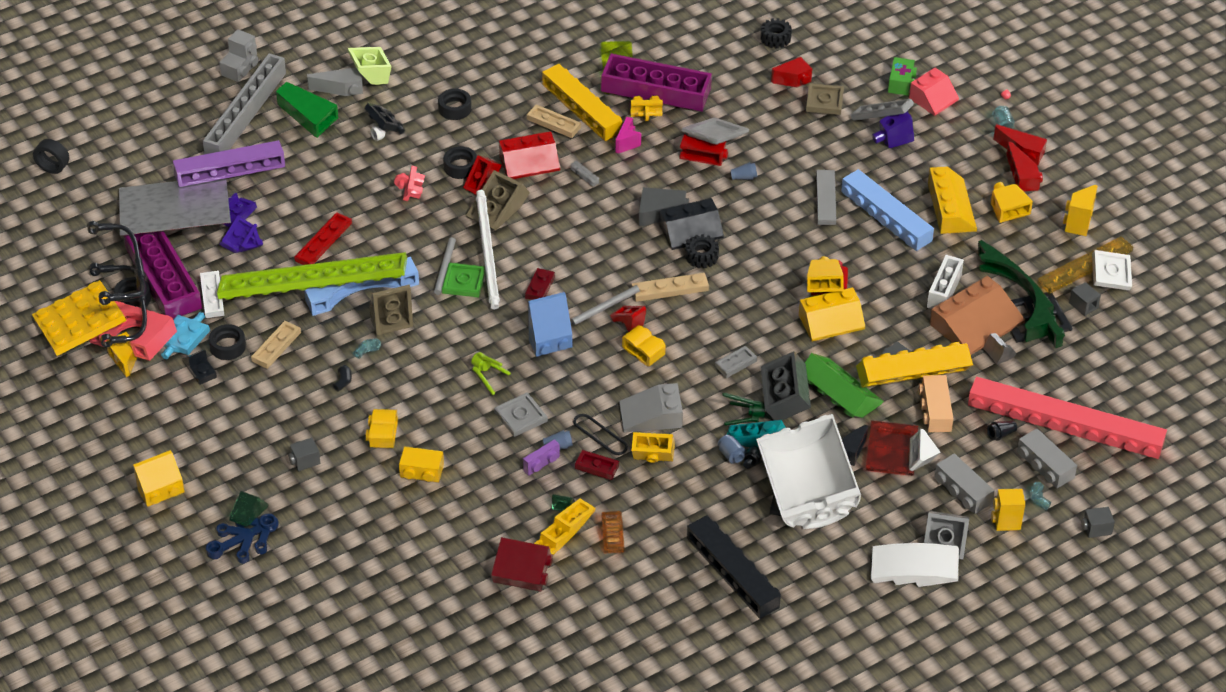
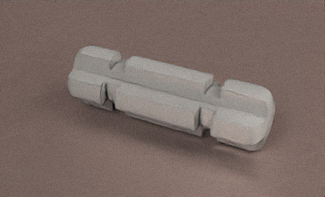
(584, 173)

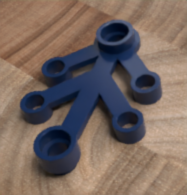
(264, 525)

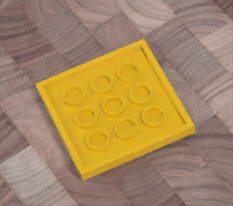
(77, 318)

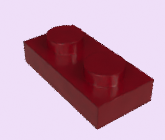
(540, 284)
(597, 464)

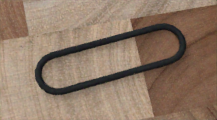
(604, 428)

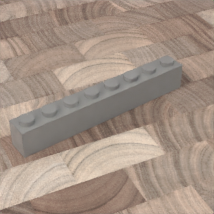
(245, 105)

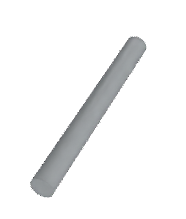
(446, 260)
(603, 306)

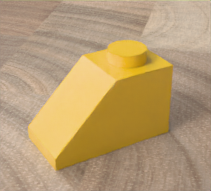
(123, 355)

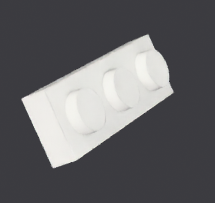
(212, 305)

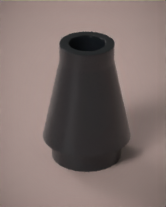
(1001, 429)

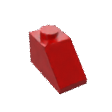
(792, 73)
(480, 173)

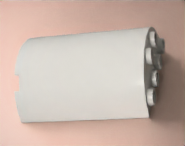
(810, 473)

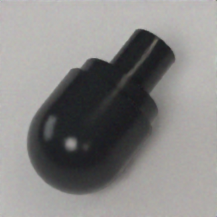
(752, 457)

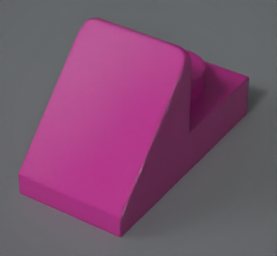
(627, 137)

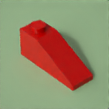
(1029, 144)
(1024, 170)

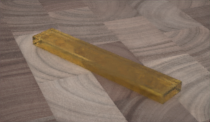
(1080, 267)

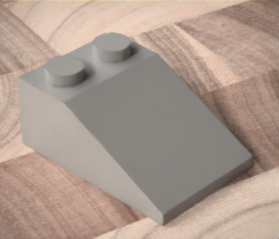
(652, 409)

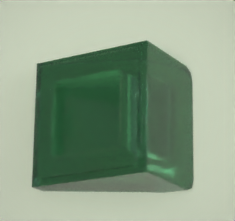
(561, 502)

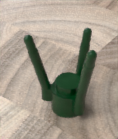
(755, 408)

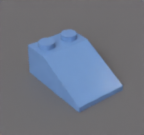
(549, 324)

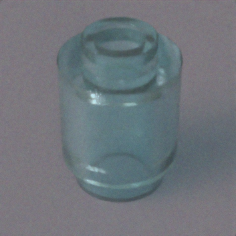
(1003, 117)

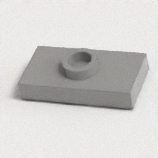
(736, 361)

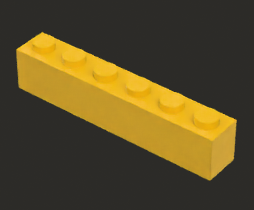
(582, 102)
(914, 365)

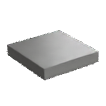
(520, 414)

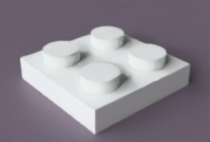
(1112, 270)

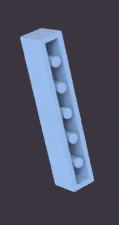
(887, 210)

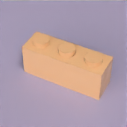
(936, 403)

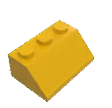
(831, 314)

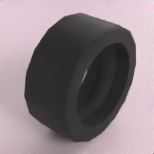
(454, 113)
(55, 149)
(457, 153)
(127, 285)
(229, 352)

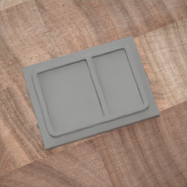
(715, 130)

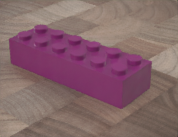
(646, 78)
(165, 274)

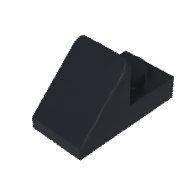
(200, 367)

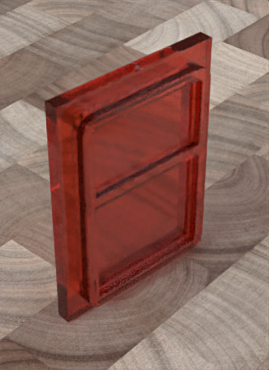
(890, 447)

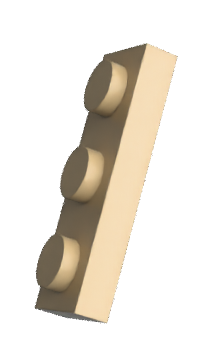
(553, 121)
(276, 344)

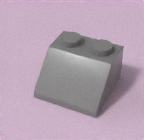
(947, 530)

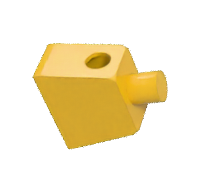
(1010, 202)
(825, 276)

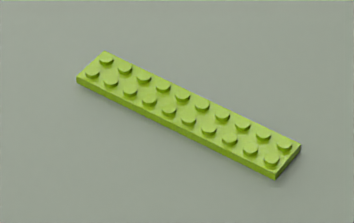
(312, 275)

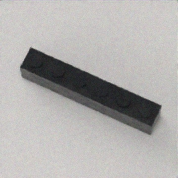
(734, 566)

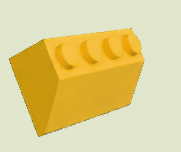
(950, 201)

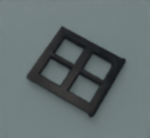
(1027, 302)

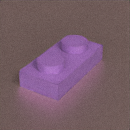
(541, 457)

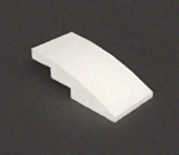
(915, 562)

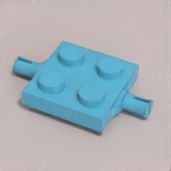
(188, 335)

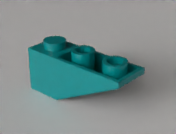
(748, 433)

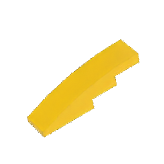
(566, 525)

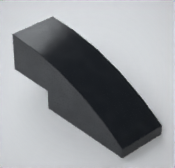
(855, 442)

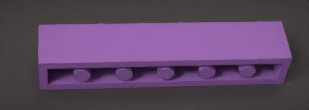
(228, 163)

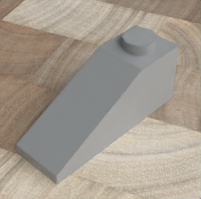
(338, 82)

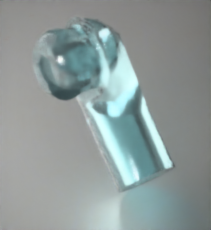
(367, 345)
(1037, 496)

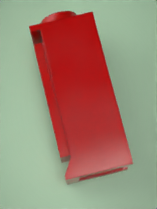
(702, 151)

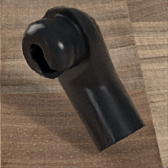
(345, 378)

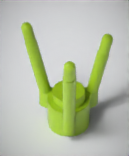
(483, 363)

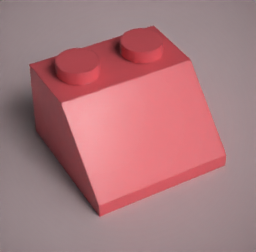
(933, 91)

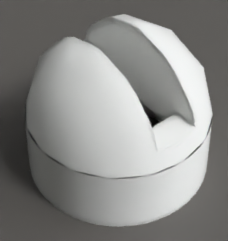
(377, 133)

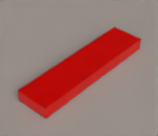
(323, 239)

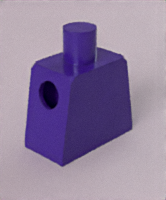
(895, 130)

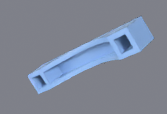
(324, 299)

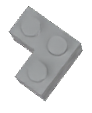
(241, 56)

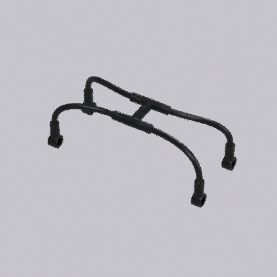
(140, 282)

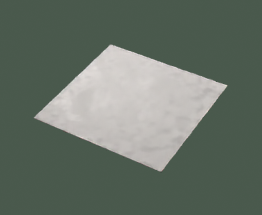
(158, 208)

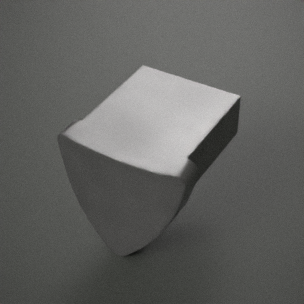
(998, 349)

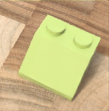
(371, 64)

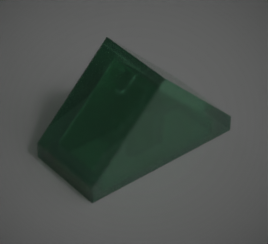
(247, 509)

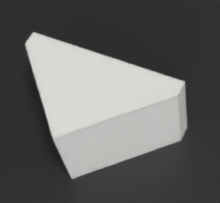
(921, 450)

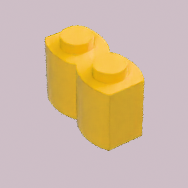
(643, 345)
(383, 428)

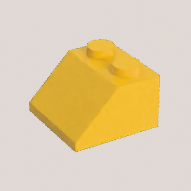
(1080, 211)
(158, 478)

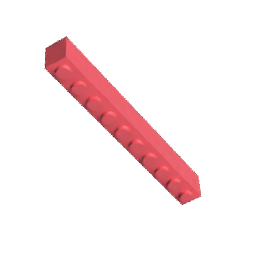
(1067, 417)

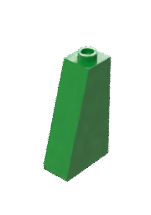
(307, 108)

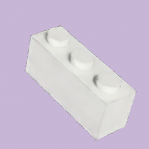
(945, 281)

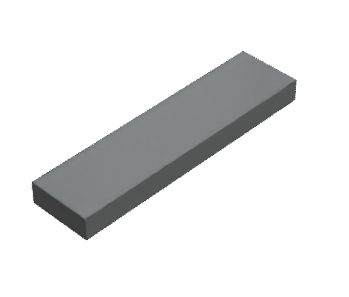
(882, 109)
(826, 197)

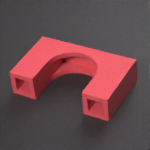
(157, 332)

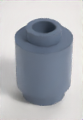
(731, 449)

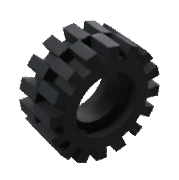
(776, 26)
(698, 258)

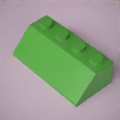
(840, 386)

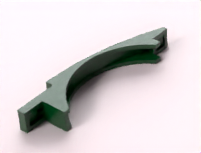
(1042, 321)

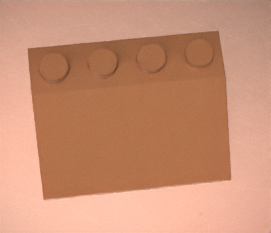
(976, 314)

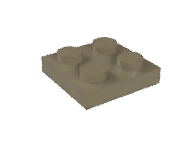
(825, 99)

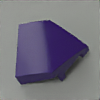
(240, 207)
(241, 236)

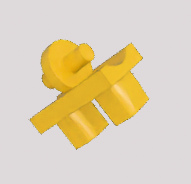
(646, 108)

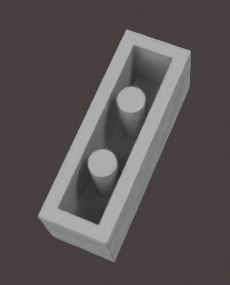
(1046, 458)
(964, 483)

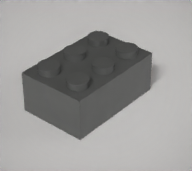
(785, 386)

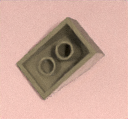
(503, 199)
(391, 310)

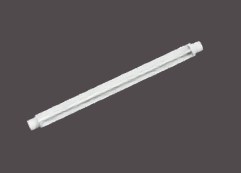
(487, 250)

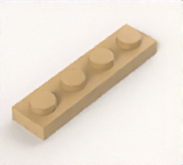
(671, 287)

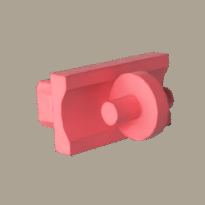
(409, 183)

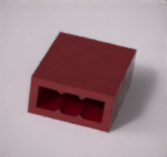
(521, 564)

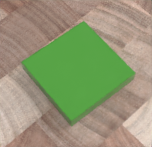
(463, 280)

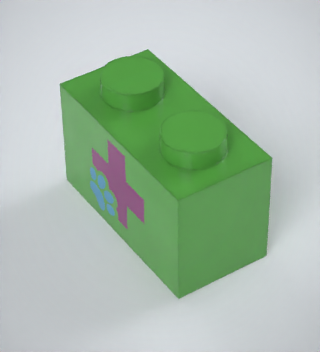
(901, 76)

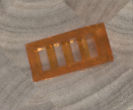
(612, 520)

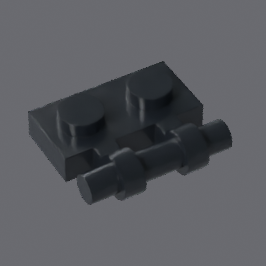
(384, 118)

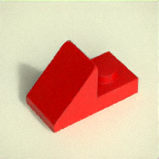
(630, 316)

